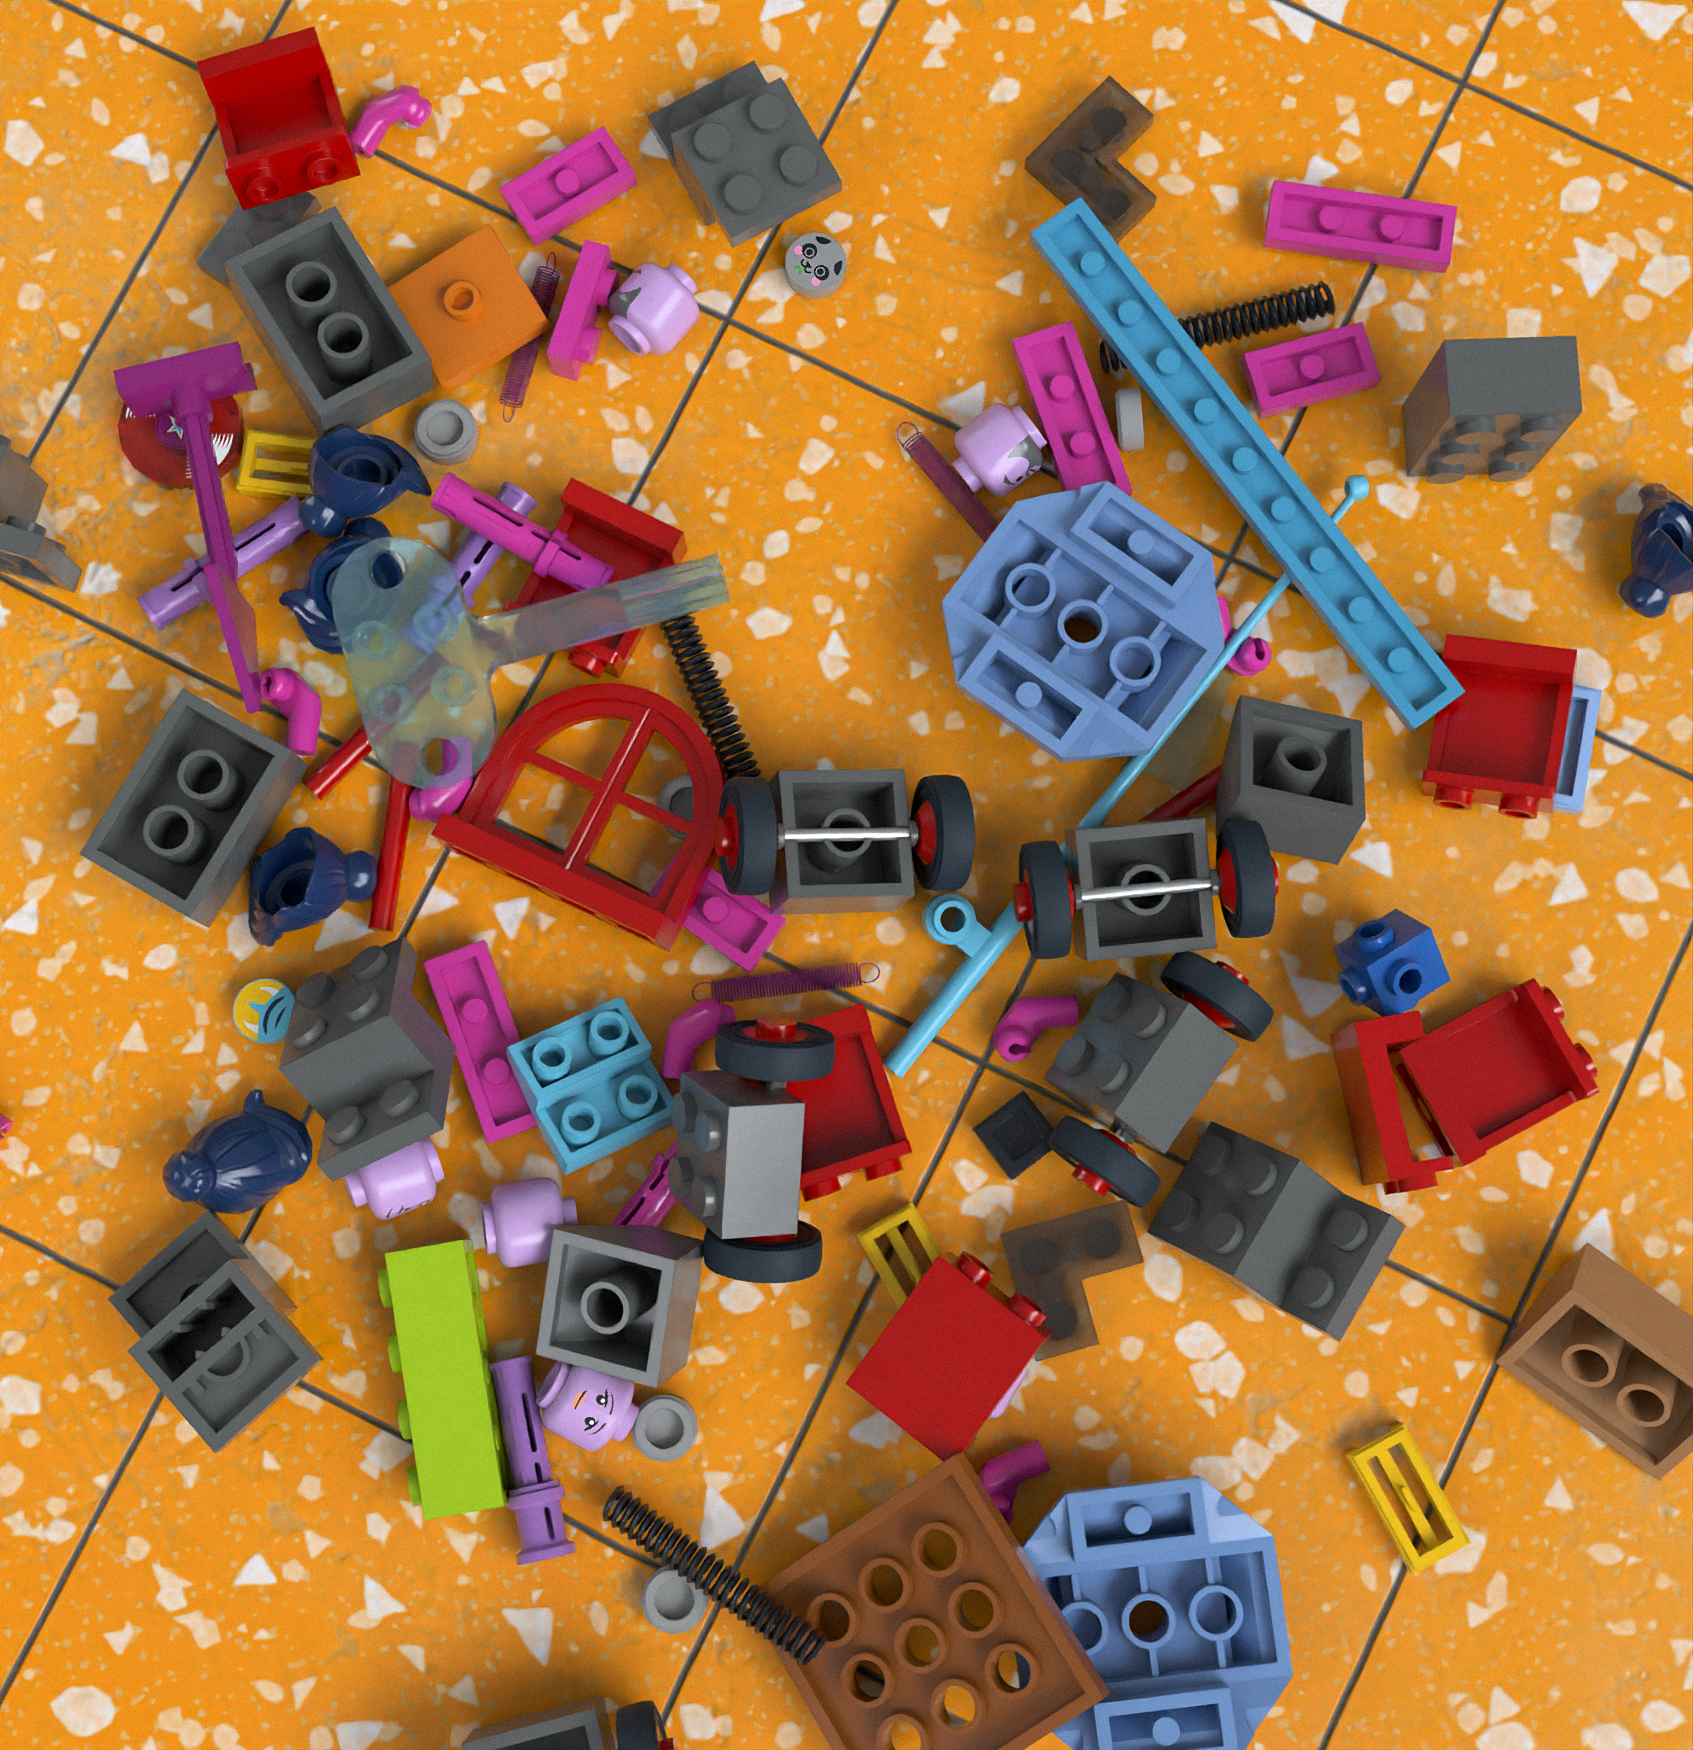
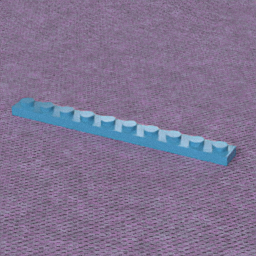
(1246, 465)

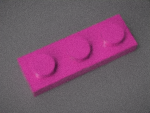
(1360, 226)
(1068, 409)
(481, 1030)

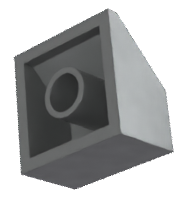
(1295, 777)
(621, 1300)

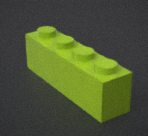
(446, 1379)

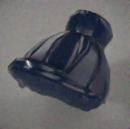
(355, 478)
(1659, 552)
(313, 601)
(304, 883)
(240, 1159)

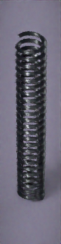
(1291, 314)
(686, 631)
(713, 1591)

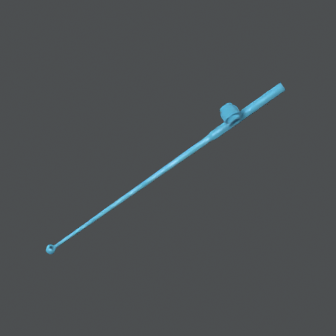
(985, 945)

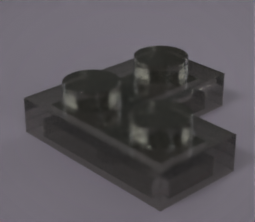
(1084, 154)
(1054, 1258)

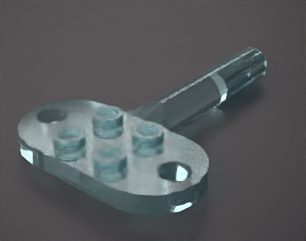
(428, 661)

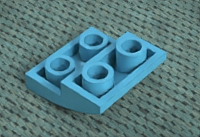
(591, 1084)

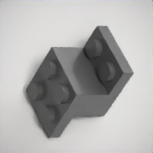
(745, 153)
(23, 542)
(368, 1058)
(1276, 1229)
(214, 1331)

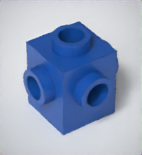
(1390, 964)

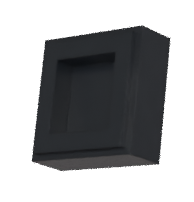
(1015, 1135)

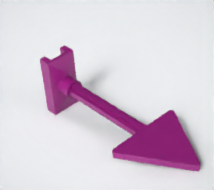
(187, 386)

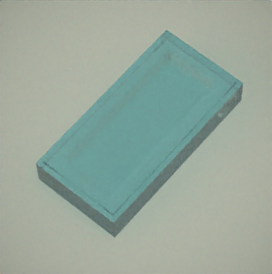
(1181, 752)

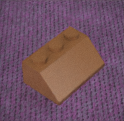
(1610, 1359)

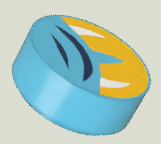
(264, 1010)

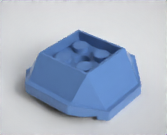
(1098, 561)
(1223, 1628)

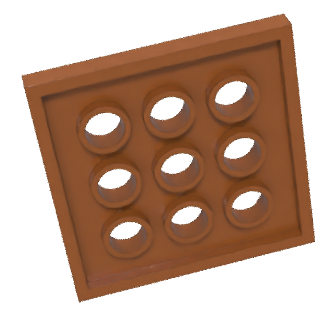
(968, 1656)

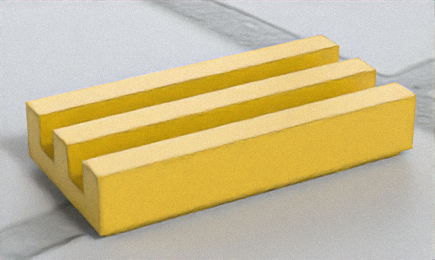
(250, 464)
(889, 1227)
(1378, 1448)

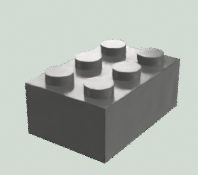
(330, 323)
(1491, 407)
(195, 808)

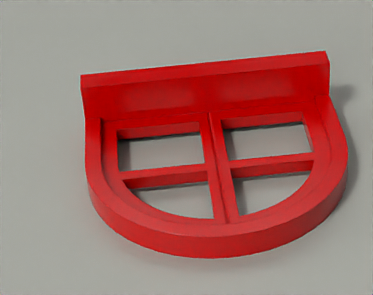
(566, 876)

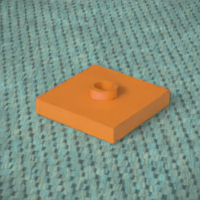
(469, 307)

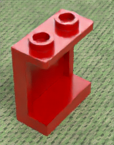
(279, 118)
(620, 538)
(1505, 731)
(1494, 1072)
(1374, 1103)
(850, 1112)
(950, 1354)

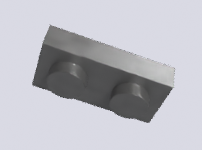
(253, 227)

